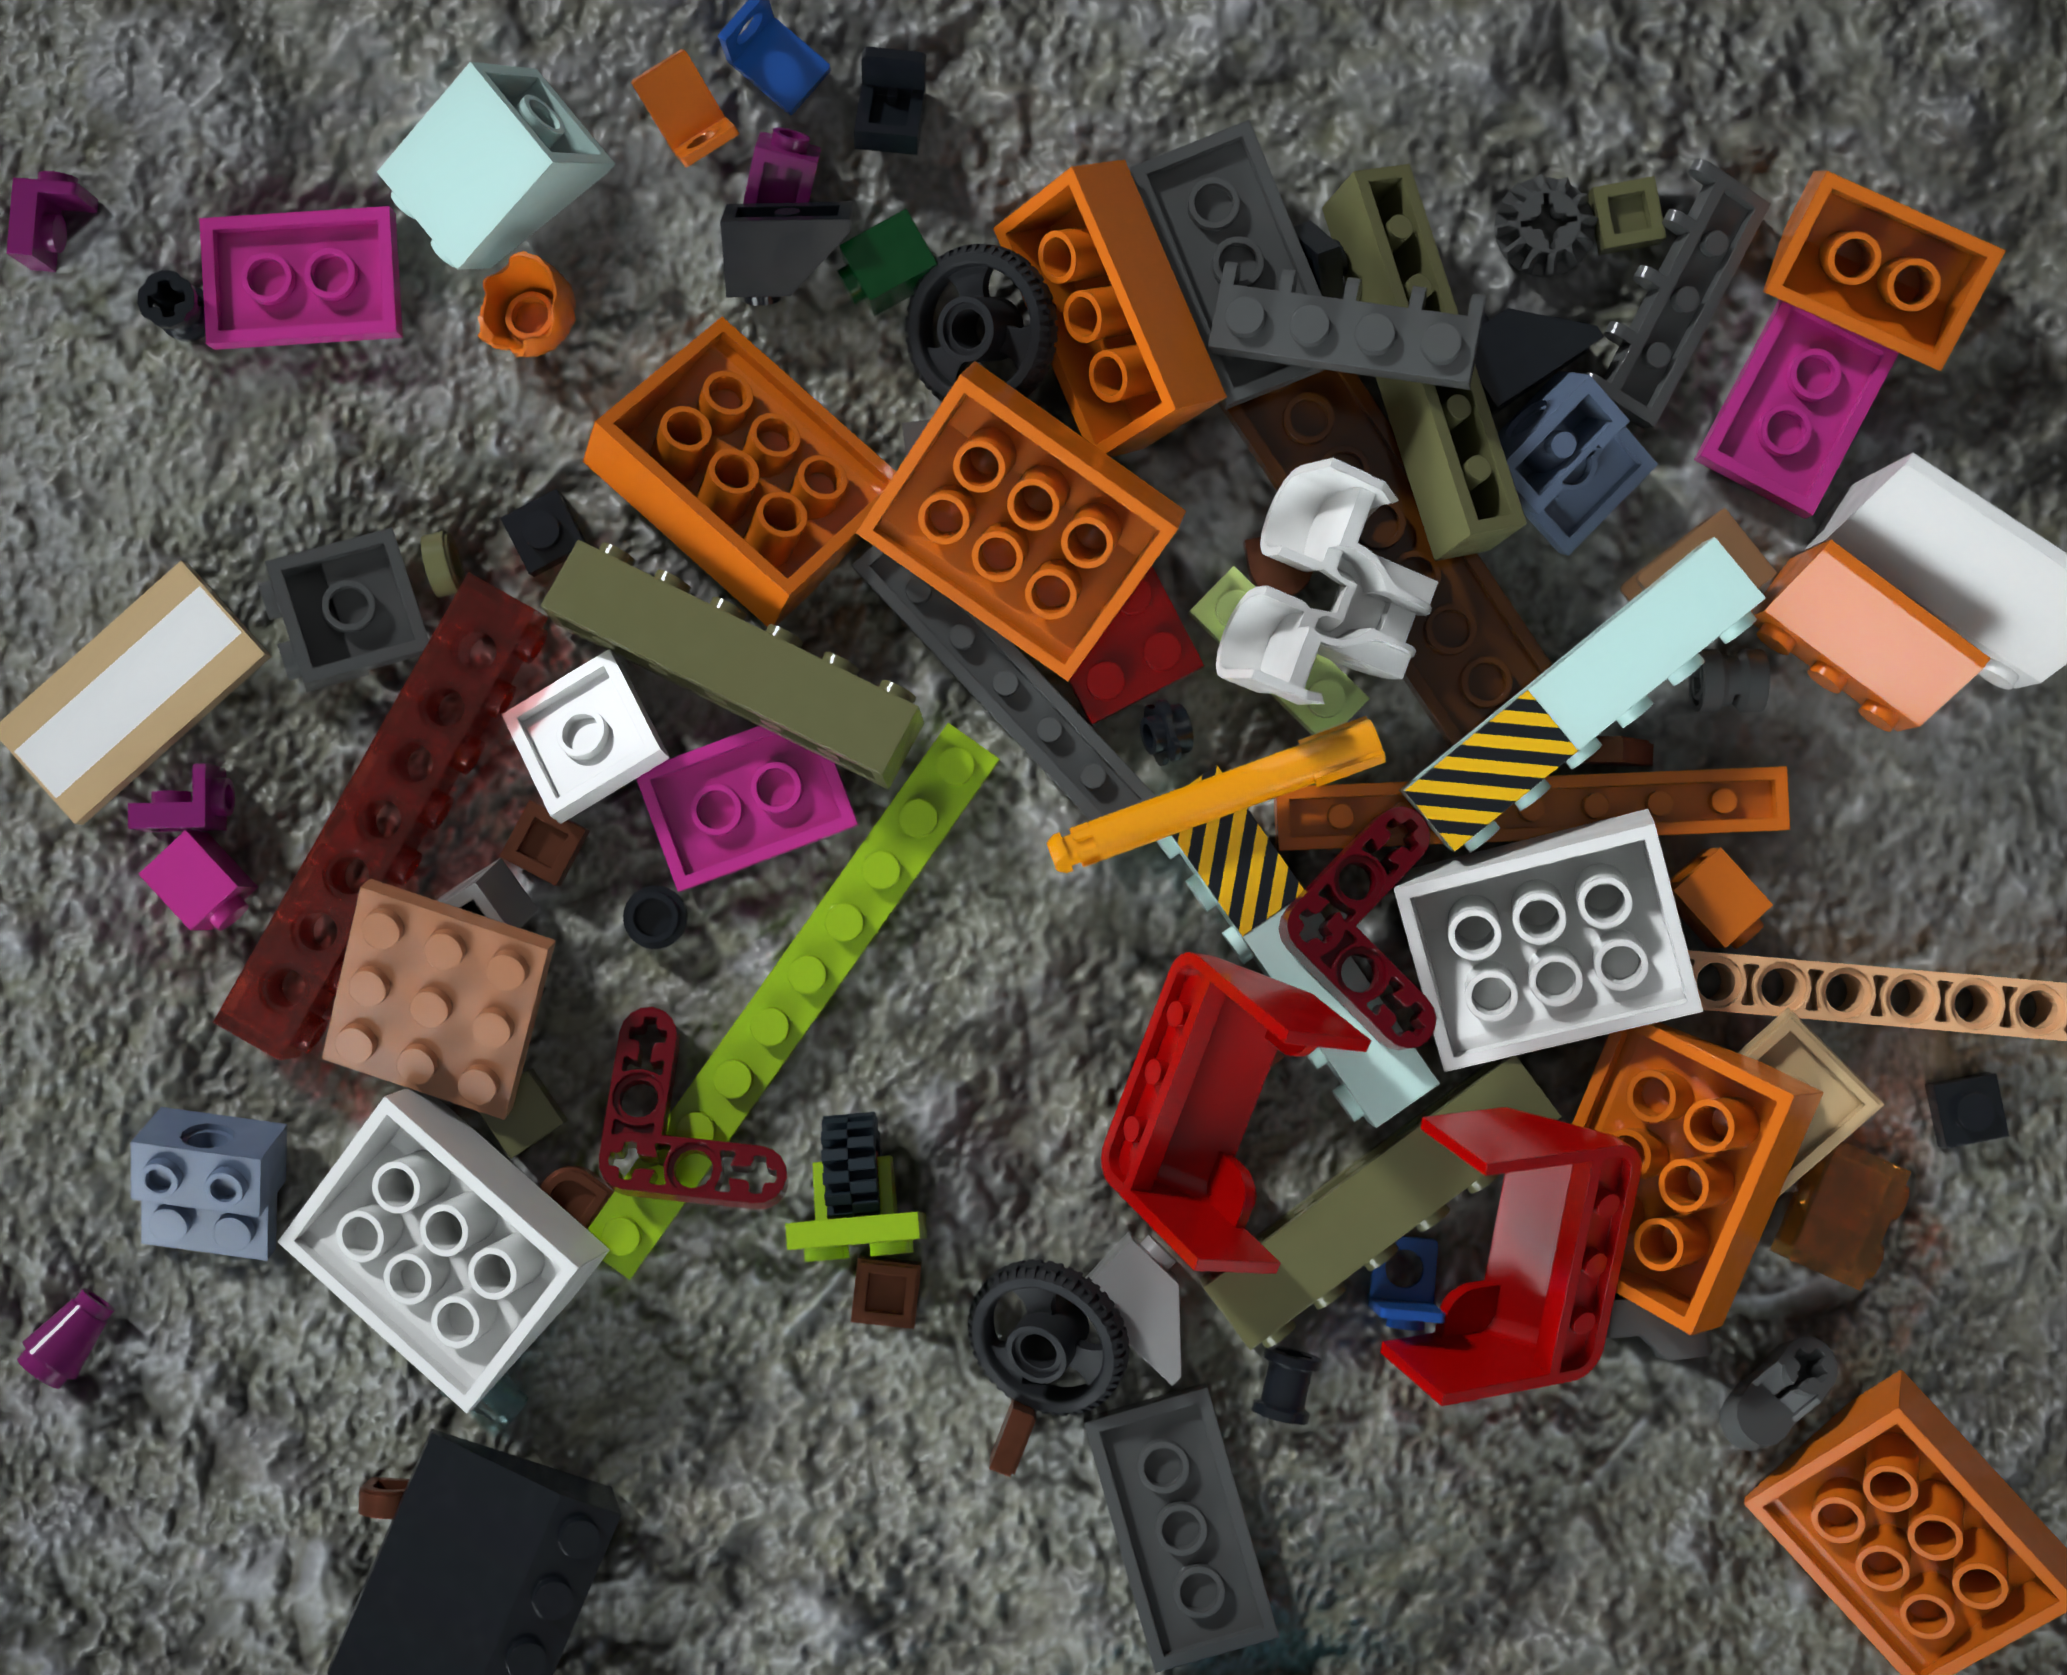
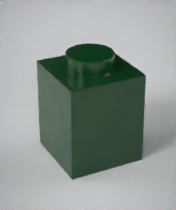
(885, 262)

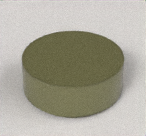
(442, 563)

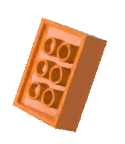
(740, 470)
(1021, 521)
(1713, 1157)
(1914, 1533)

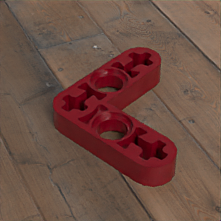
(1344, 939)
(649, 1132)

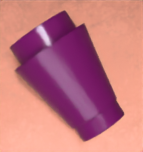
(65, 1339)

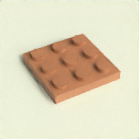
(437, 998)

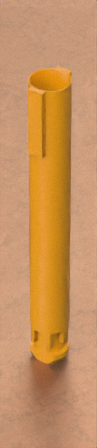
(1315, 760)

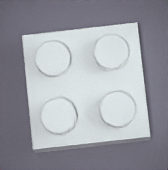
(585, 736)

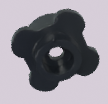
(1166, 731)

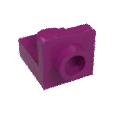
(782, 168)
(35, 218)
(198, 810)

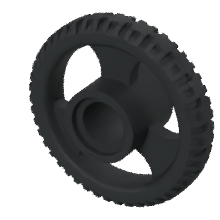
(1005, 334)
(1050, 1337)

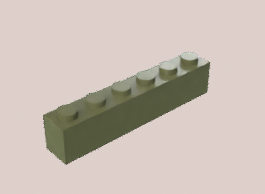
(1439, 430)
(734, 662)
(1366, 1210)

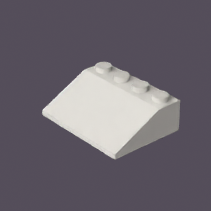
(1961, 564)
(1548, 941)
(442, 1245)

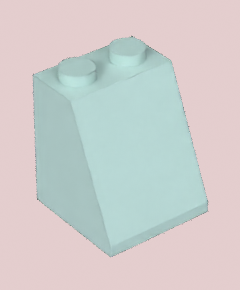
(492, 164)

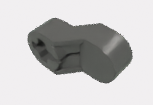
(1665, 1339)
(1804, 1375)

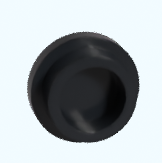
(655, 917)

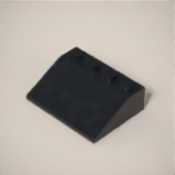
(479, 1567)

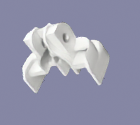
(1318, 528)

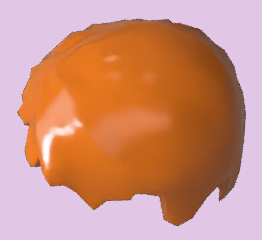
(526, 307)

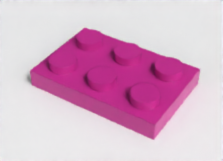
(301, 277)
(1795, 408)
(742, 804)

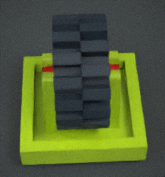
(854, 1196)

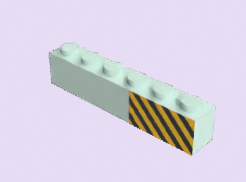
(1582, 695)
(1252, 888)

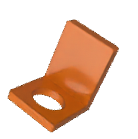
(683, 108)

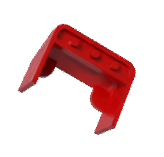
(1193, 1100)
(1549, 1262)

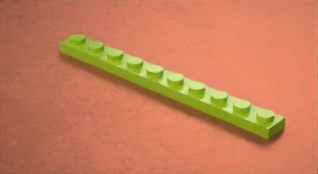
(802, 983)

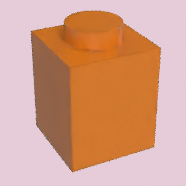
(1718, 900)

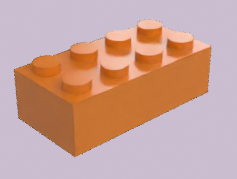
(1124, 328)

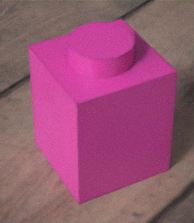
(199, 882)

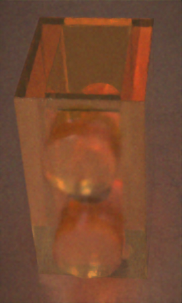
(1843, 1215)

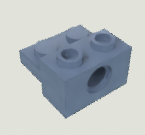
(1572, 458)
(209, 1182)

